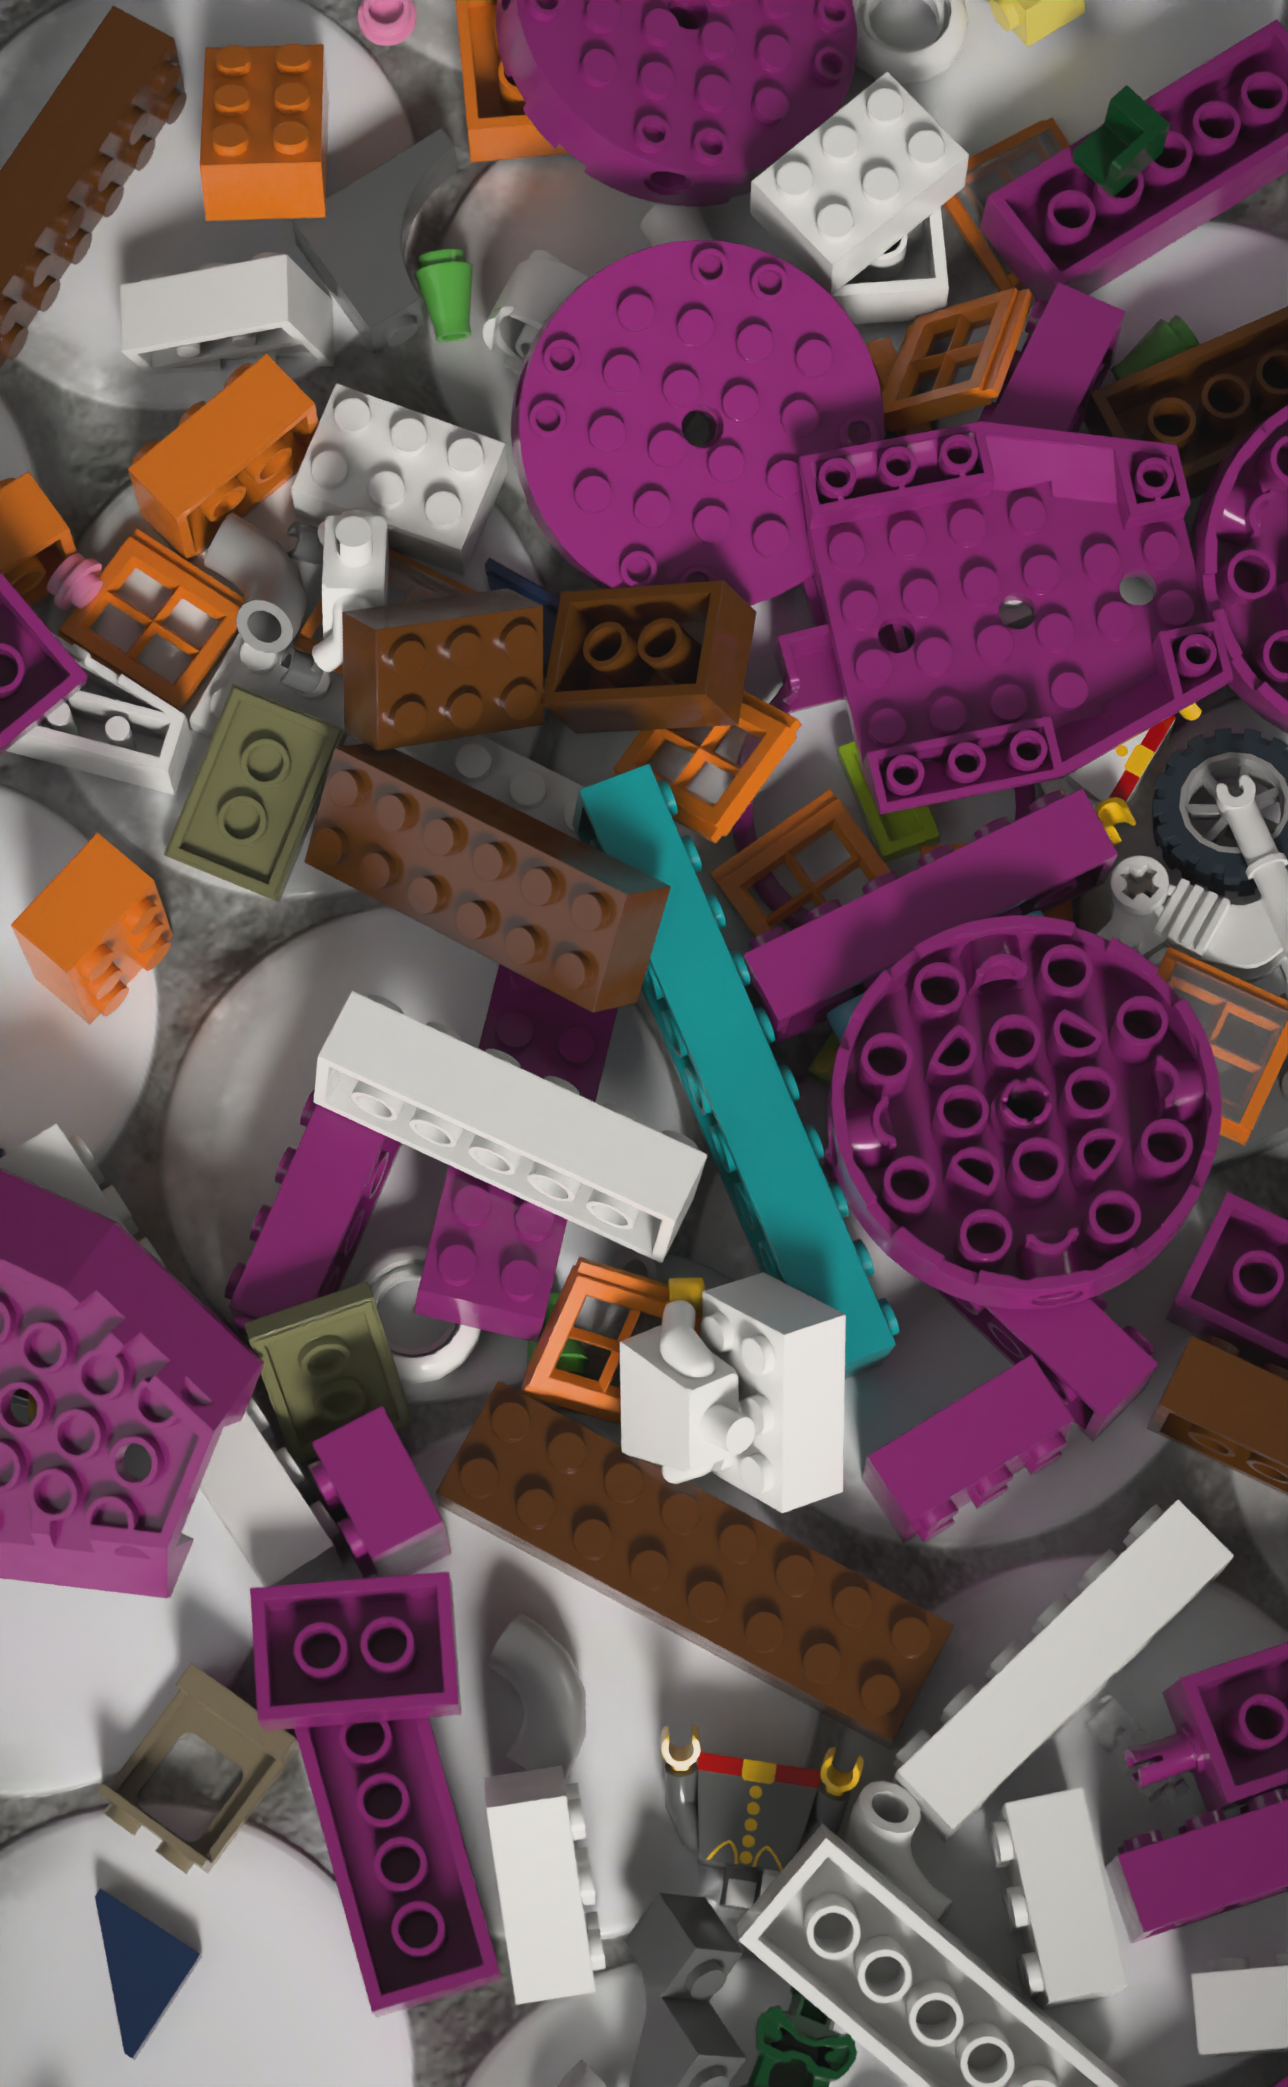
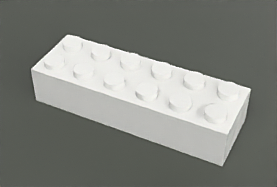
(508, 1125)
(1062, 1669)
(906, 1980)

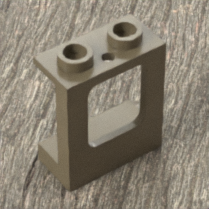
(231, 1728)

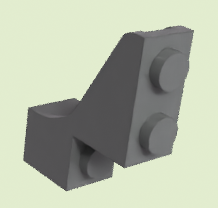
(683, 1964)

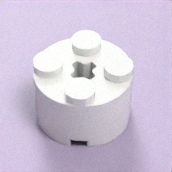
(526, 303)

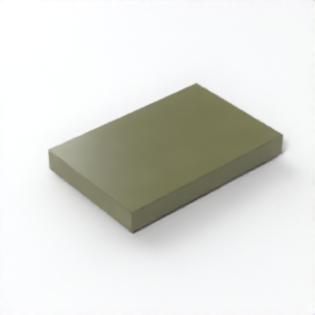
(255, 793)
(327, 1367)

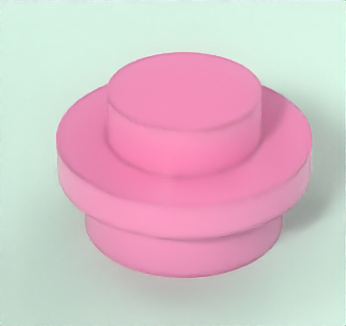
(387, 20)
(75, 582)

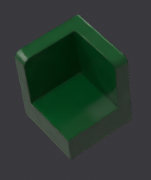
(1124, 144)

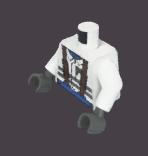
(353, 578)

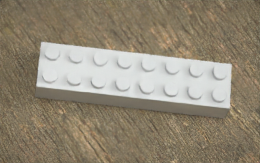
(245, 1482)

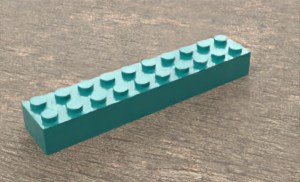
(731, 1074)

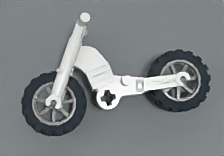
(1249, 859)

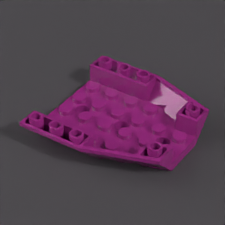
(989, 514)
(112, 1362)

